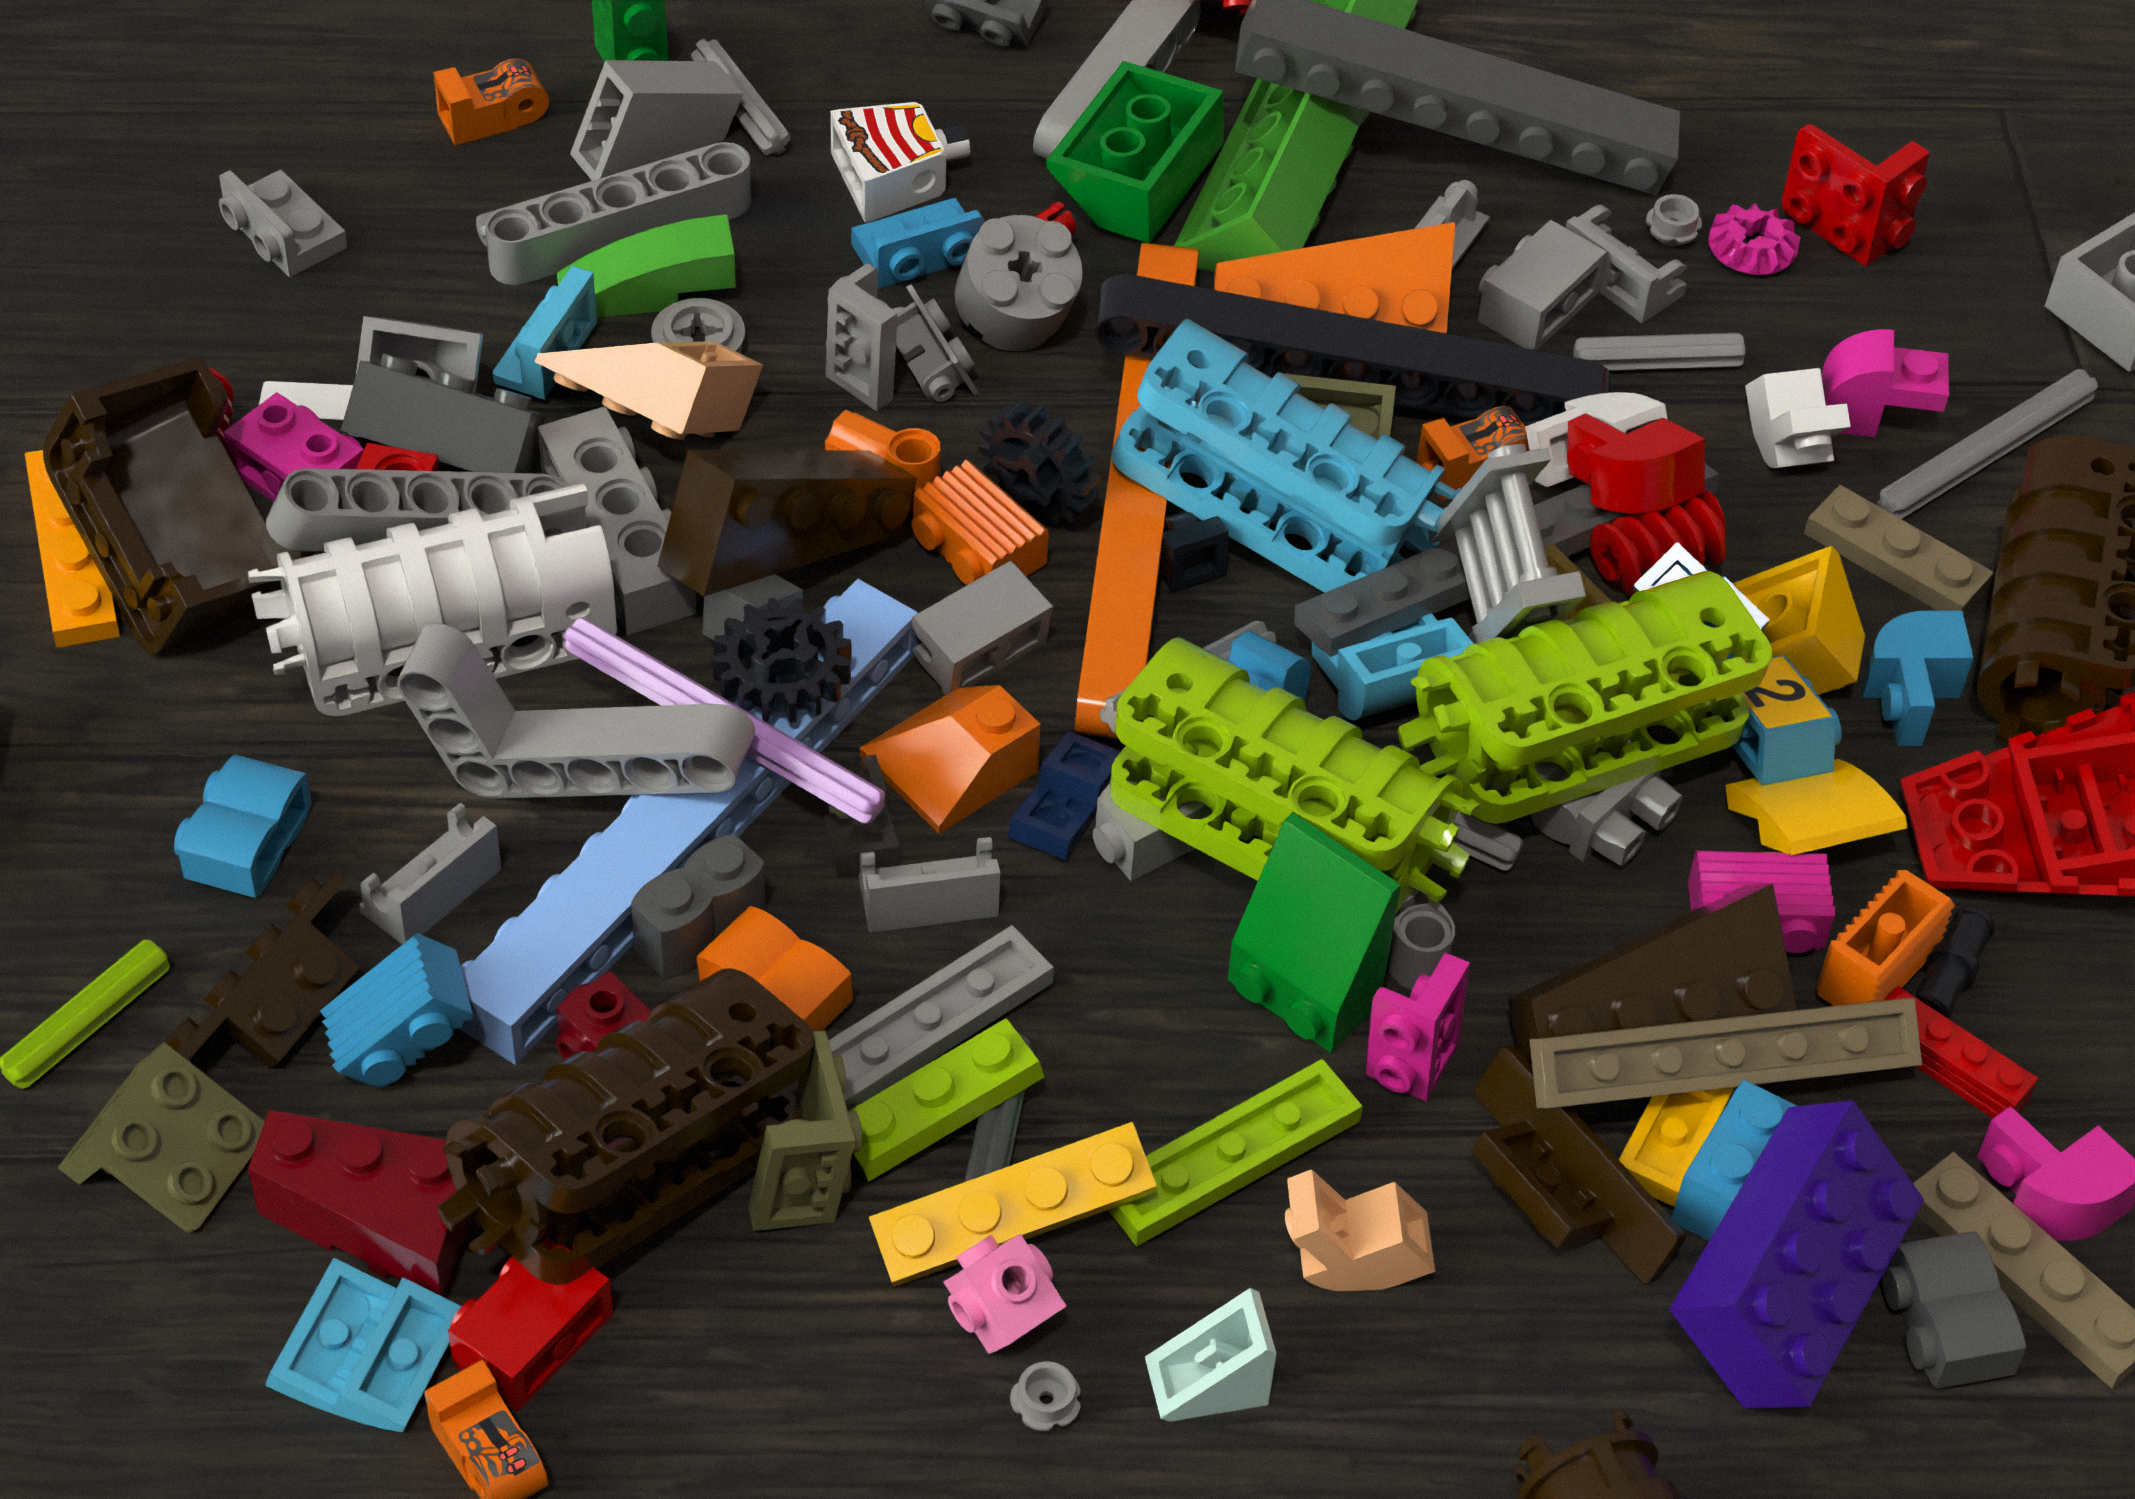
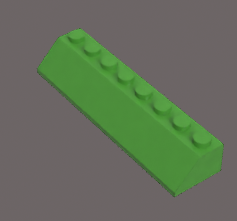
(1278, 163)

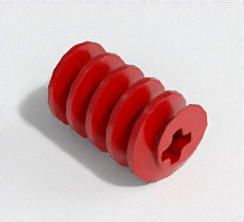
(1635, 543)

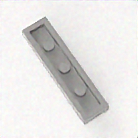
(939, 1013)

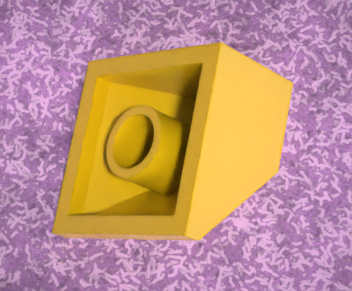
(1811, 617)

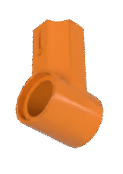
(909, 449)

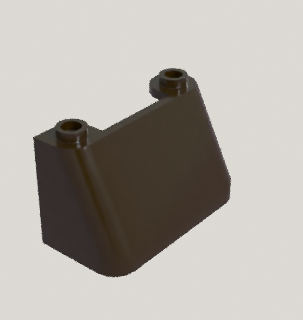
(161, 502)

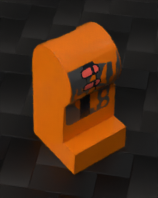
(489, 100)
(1466, 445)
(484, 1436)

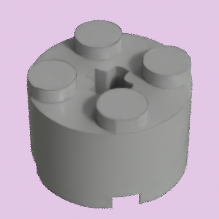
(1018, 281)

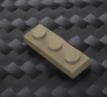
(1898, 552)

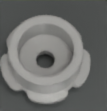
(1674, 220)
(1046, 1380)

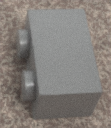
(1540, 285)

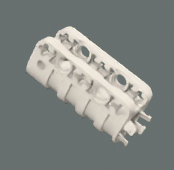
(486, 575)

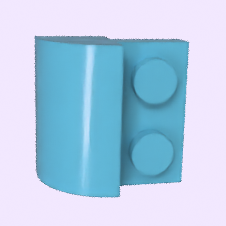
(1379, 672)

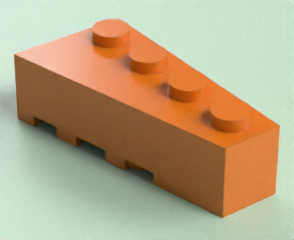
(1377, 277)

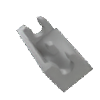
(1627, 276)
(981, 628)
(434, 879)
(930, 890)

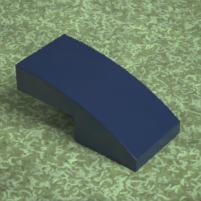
(1065, 797)

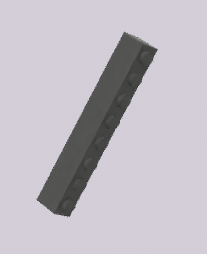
(1459, 92)

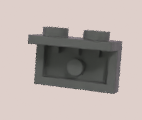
(995, 20)

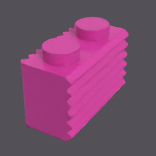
(1799, 886)

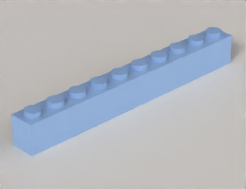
(585, 913)

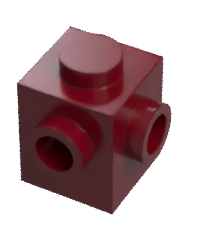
(594, 1012)

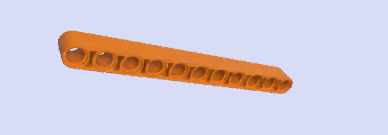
(1128, 543)

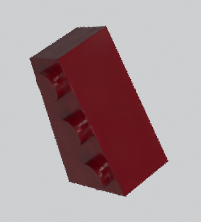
(360, 1193)

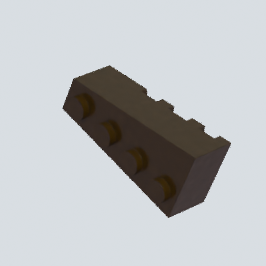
(777, 510)
(1697, 968)

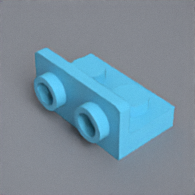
(556, 325)

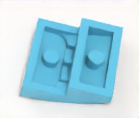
(364, 1347)

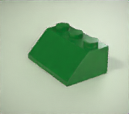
(1139, 149)

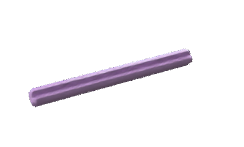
(769, 745)

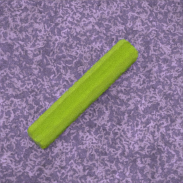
(84, 1014)

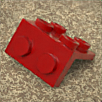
(1849, 198)

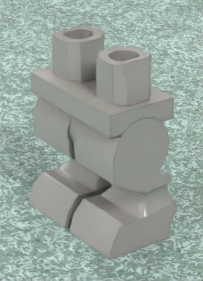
(1603, 818)

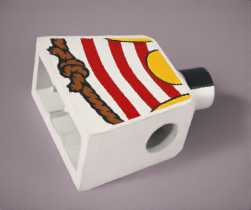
(893, 156)

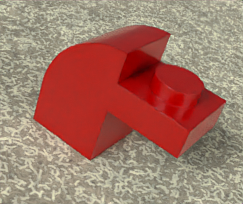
(1638, 469)

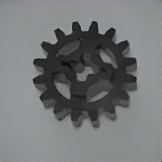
(1039, 462)
(782, 660)

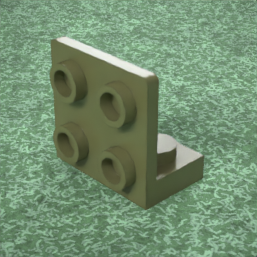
(169, 1138)
(808, 1158)

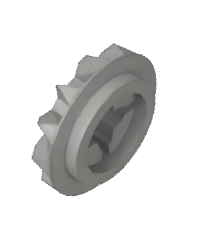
(714, 318)

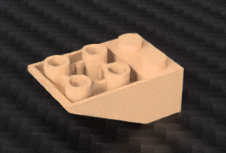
(675, 384)

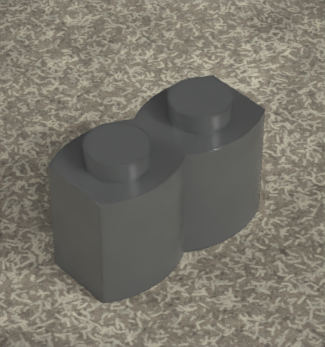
(693, 905)
(1954, 1310)

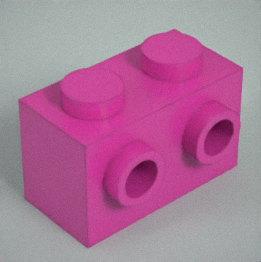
(285, 438)

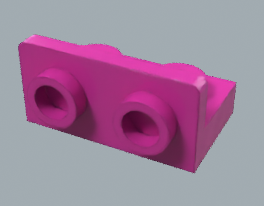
(1418, 1034)

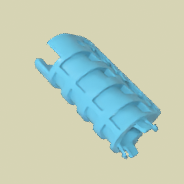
(1277, 460)

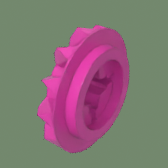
(1758, 256)

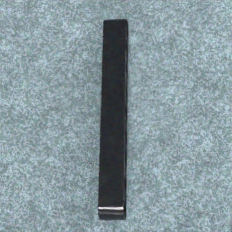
(1426, 366)

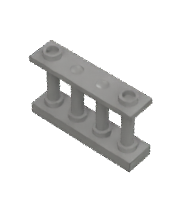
(1504, 547)

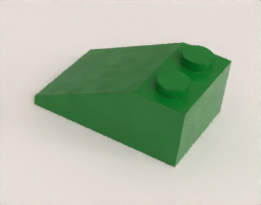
(1315, 935)

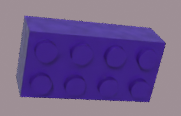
(1797, 1255)

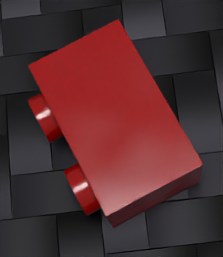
(528, 1327)

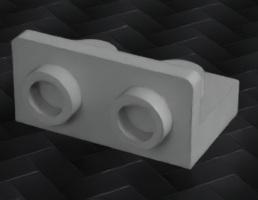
(281, 221)
(861, 338)

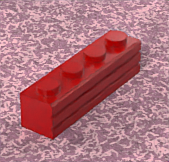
(1968, 1064)

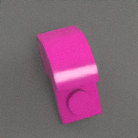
(1873, 373)
(2066, 1191)

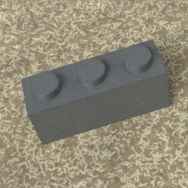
(442, 417)

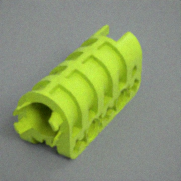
(1587, 687)
(1261, 759)

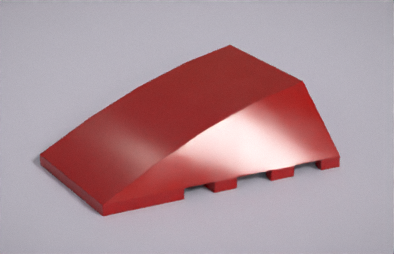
(2035, 814)

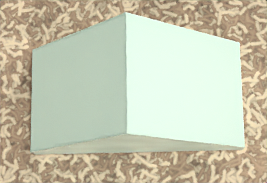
(1216, 1363)

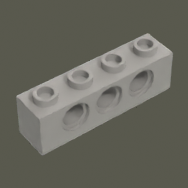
(625, 504)

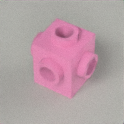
(1002, 1291)

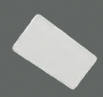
(325, 400)

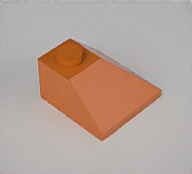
(958, 753)

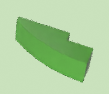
(657, 264)

